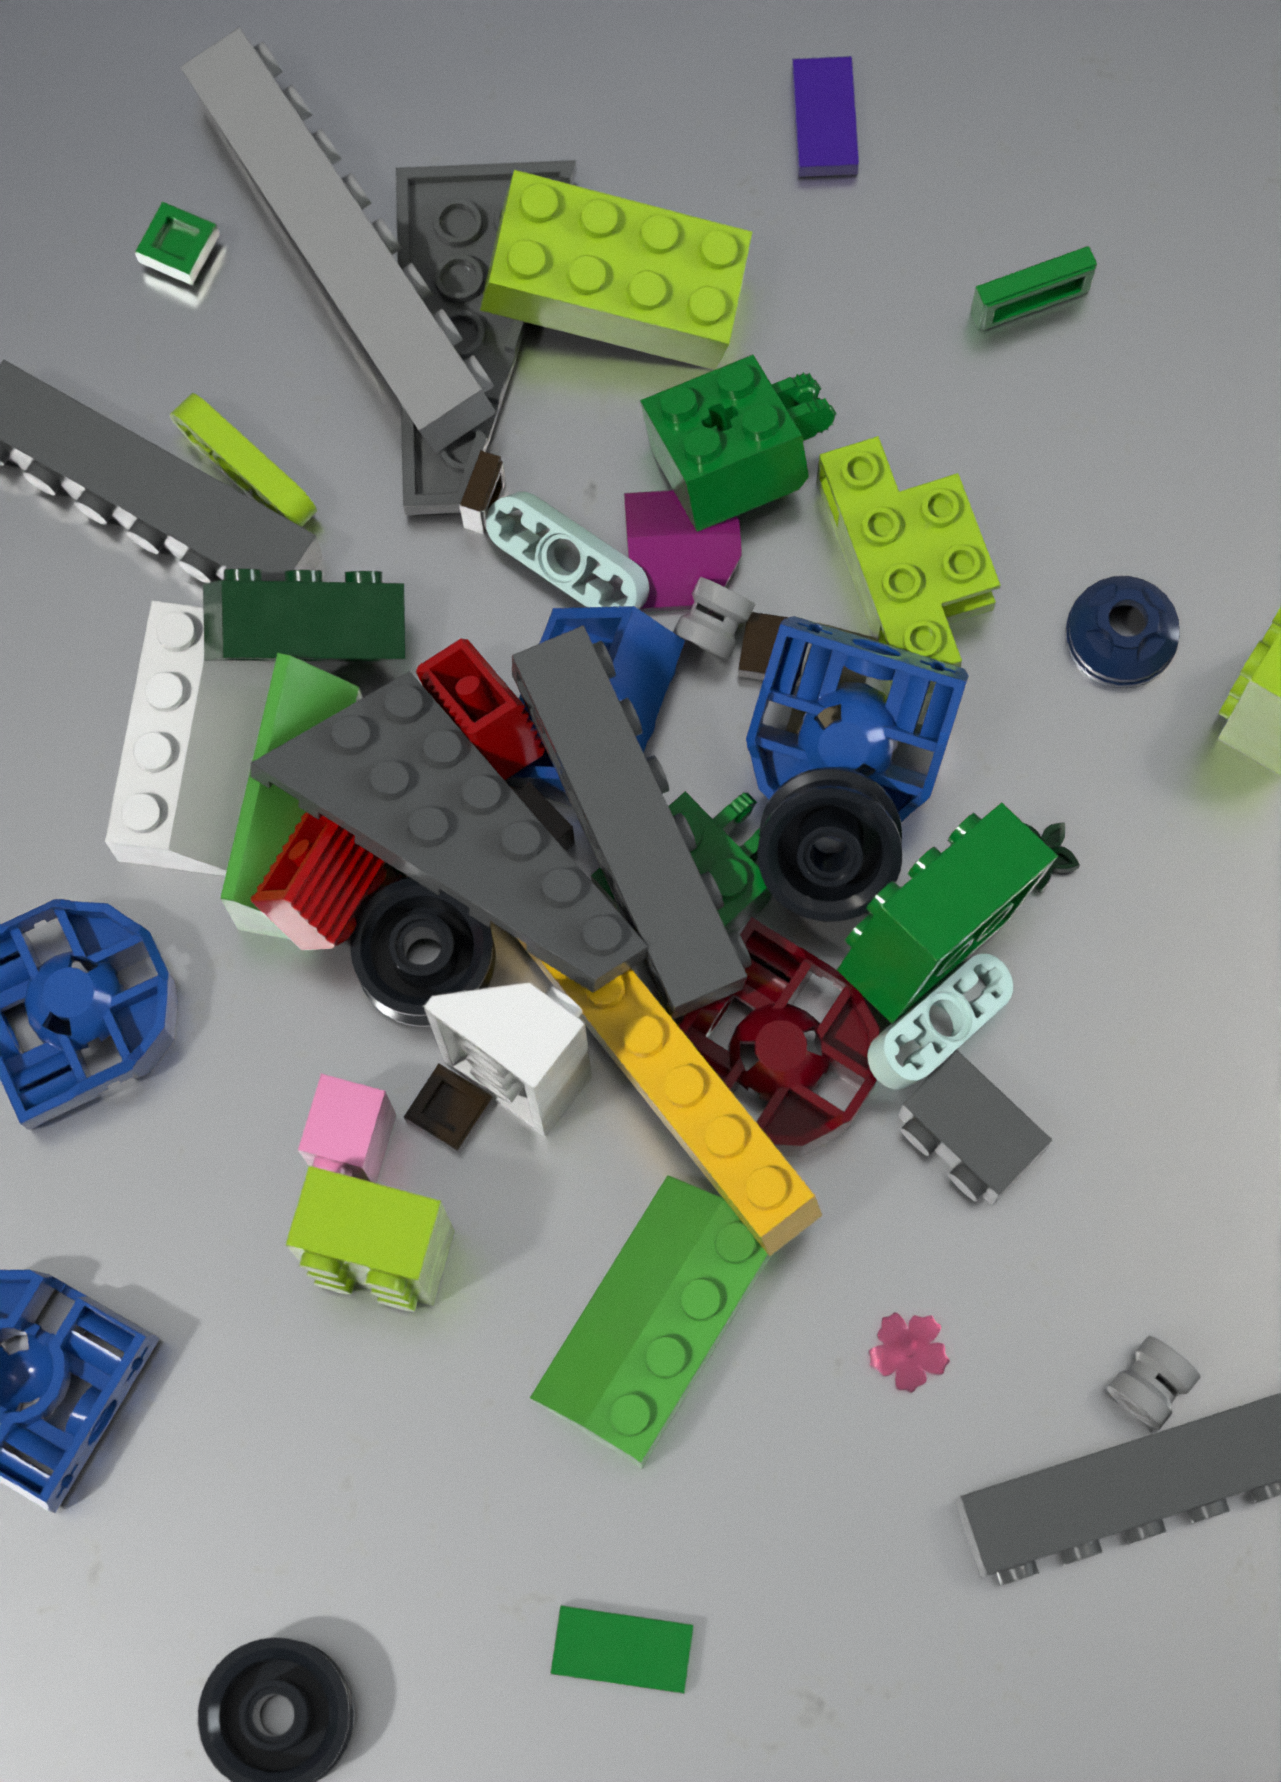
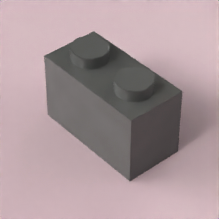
(972, 1129)

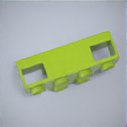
(907, 551)

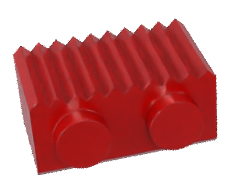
(482, 707)
(318, 884)

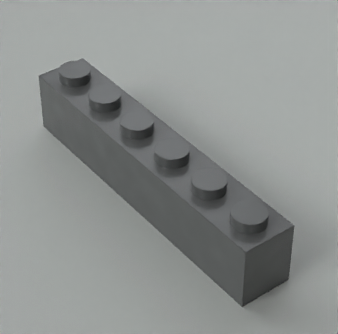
(143, 486)
(629, 822)
(1125, 1490)

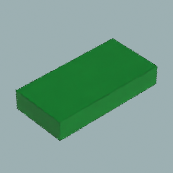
(1033, 288)
(622, 1649)

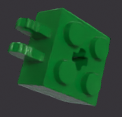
(734, 438)
(730, 865)

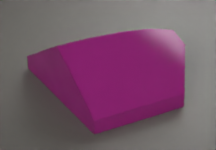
(674, 552)

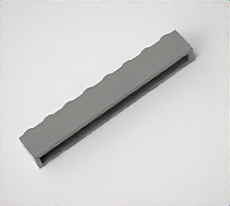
(339, 241)

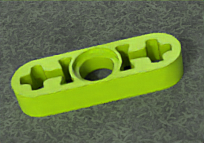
(241, 460)

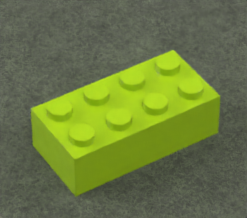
(616, 270)

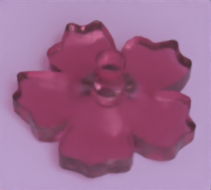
(908, 1351)

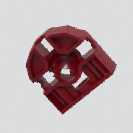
(785, 1070)

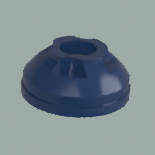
(1117, 658)

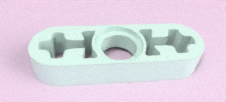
(522, 546)
(916, 1023)

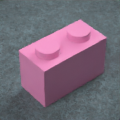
(347, 1128)

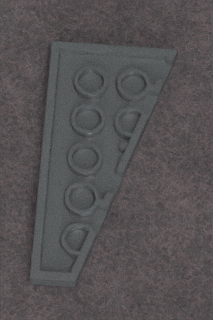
(449, 235)
(446, 818)

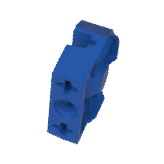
(869, 719)
(139, 1019)
(45, 1376)

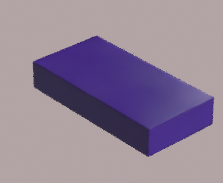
(825, 116)

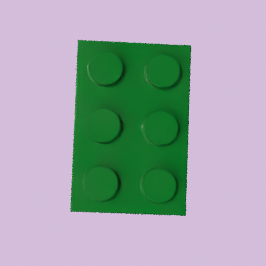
(944, 911)

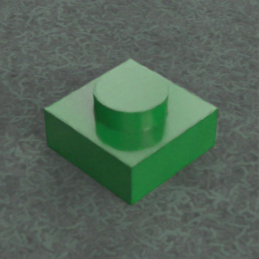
(177, 243)

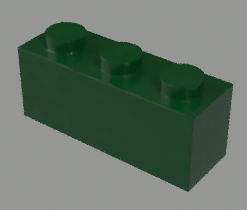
(303, 617)

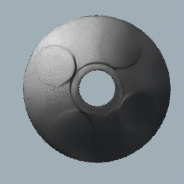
(823, 805)
(397, 919)
(232, 1707)

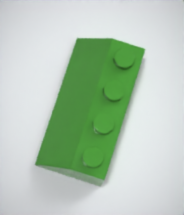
(295, 702)
(653, 1321)

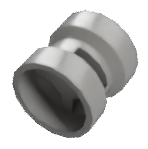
(707, 631)
(1153, 1382)

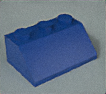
(643, 664)

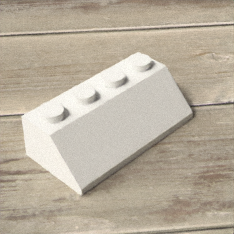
(185, 748)
(515, 1047)

